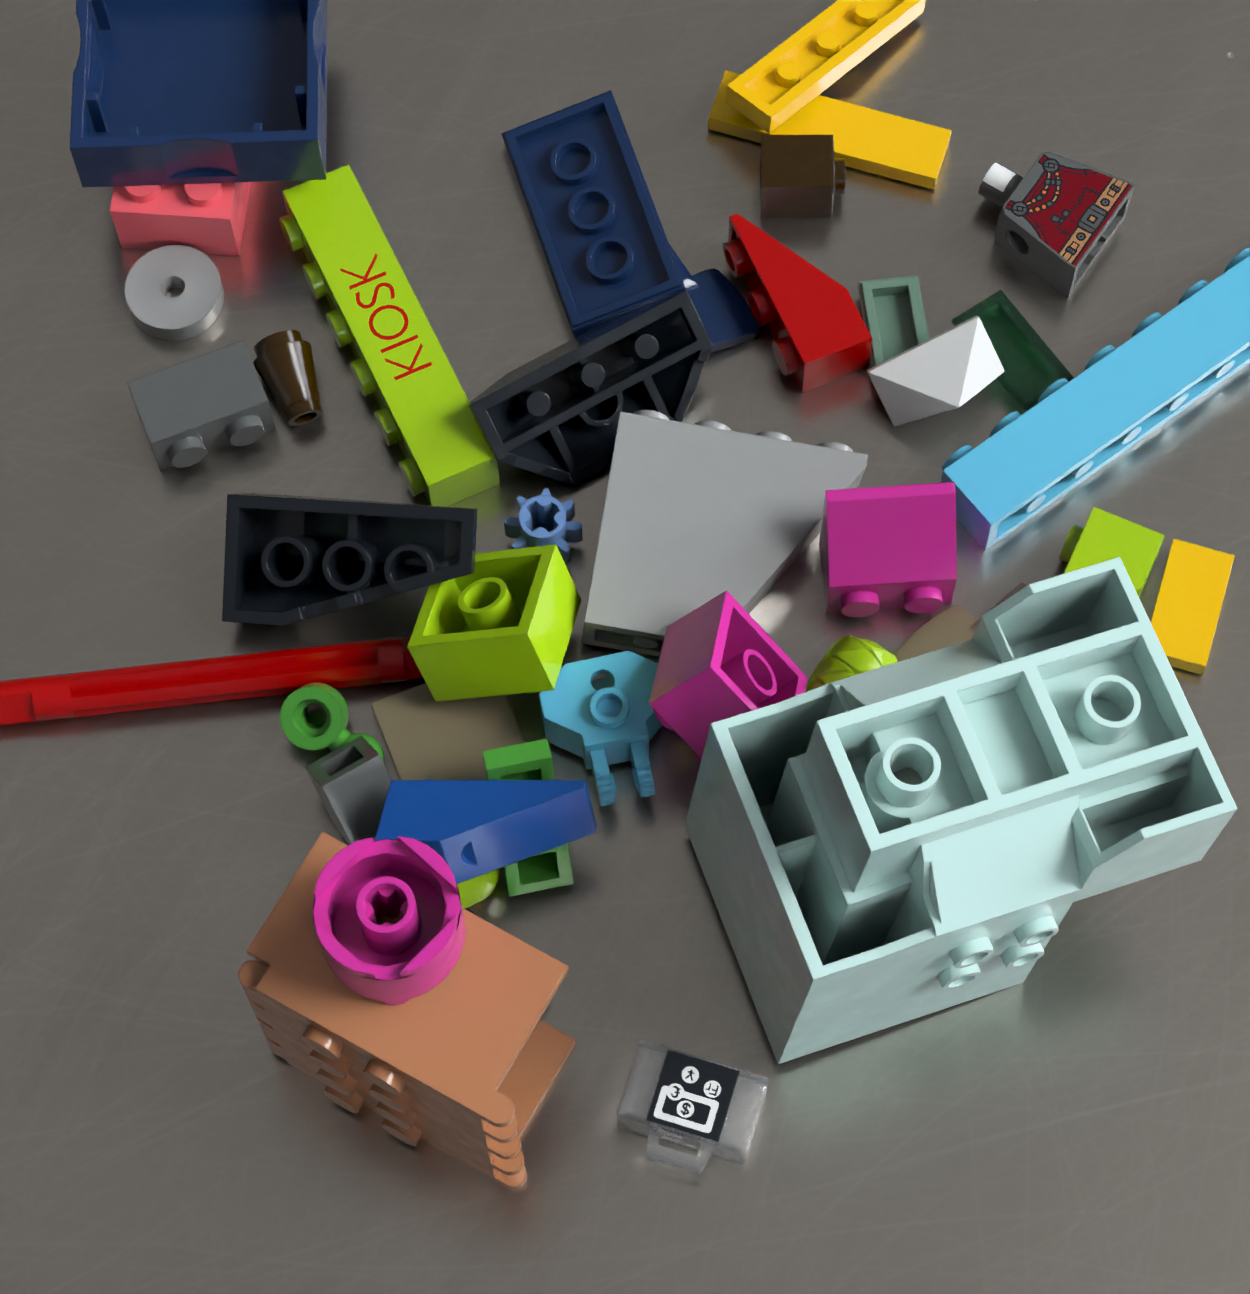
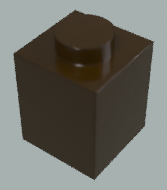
(799, 176)

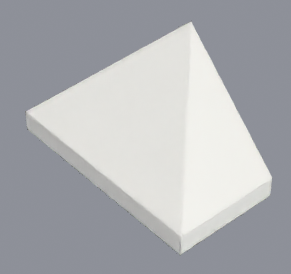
(937, 373)

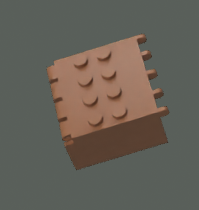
(441, 1068)

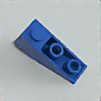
(487, 822)

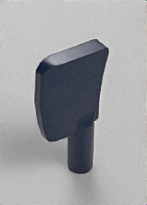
(719, 306)

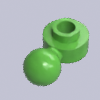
(311, 736)

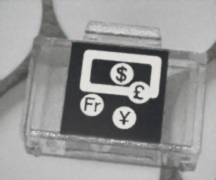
(691, 1106)

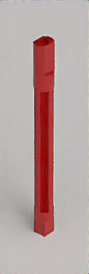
(204, 680)

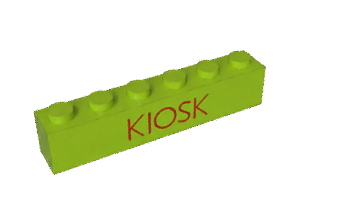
(390, 339)

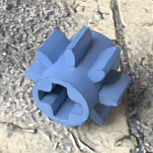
(545, 515)

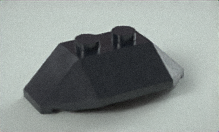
(566, 405)

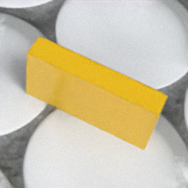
(1190, 603)

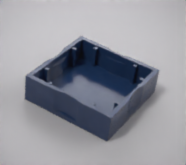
(199, 92)

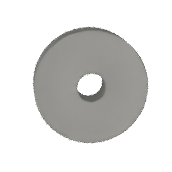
(177, 316)

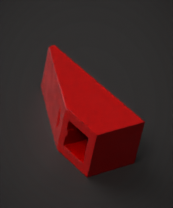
(808, 312)

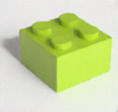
(497, 626)

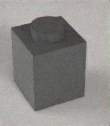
(352, 788)

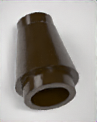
(289, 375)

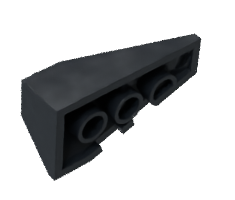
(323, 555)

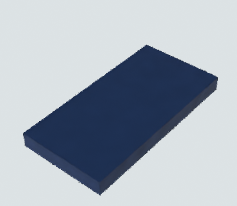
(592, 212)

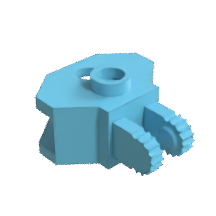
(605, 717)

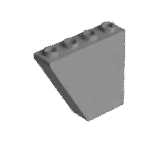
(699, 517)

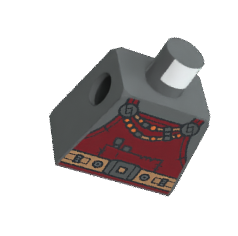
(1056, 216)

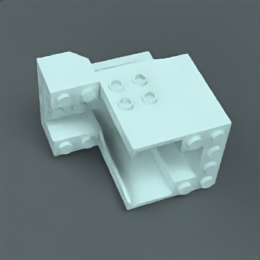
(1047, 777)

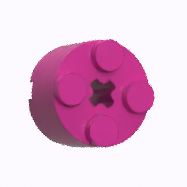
(392, 879)

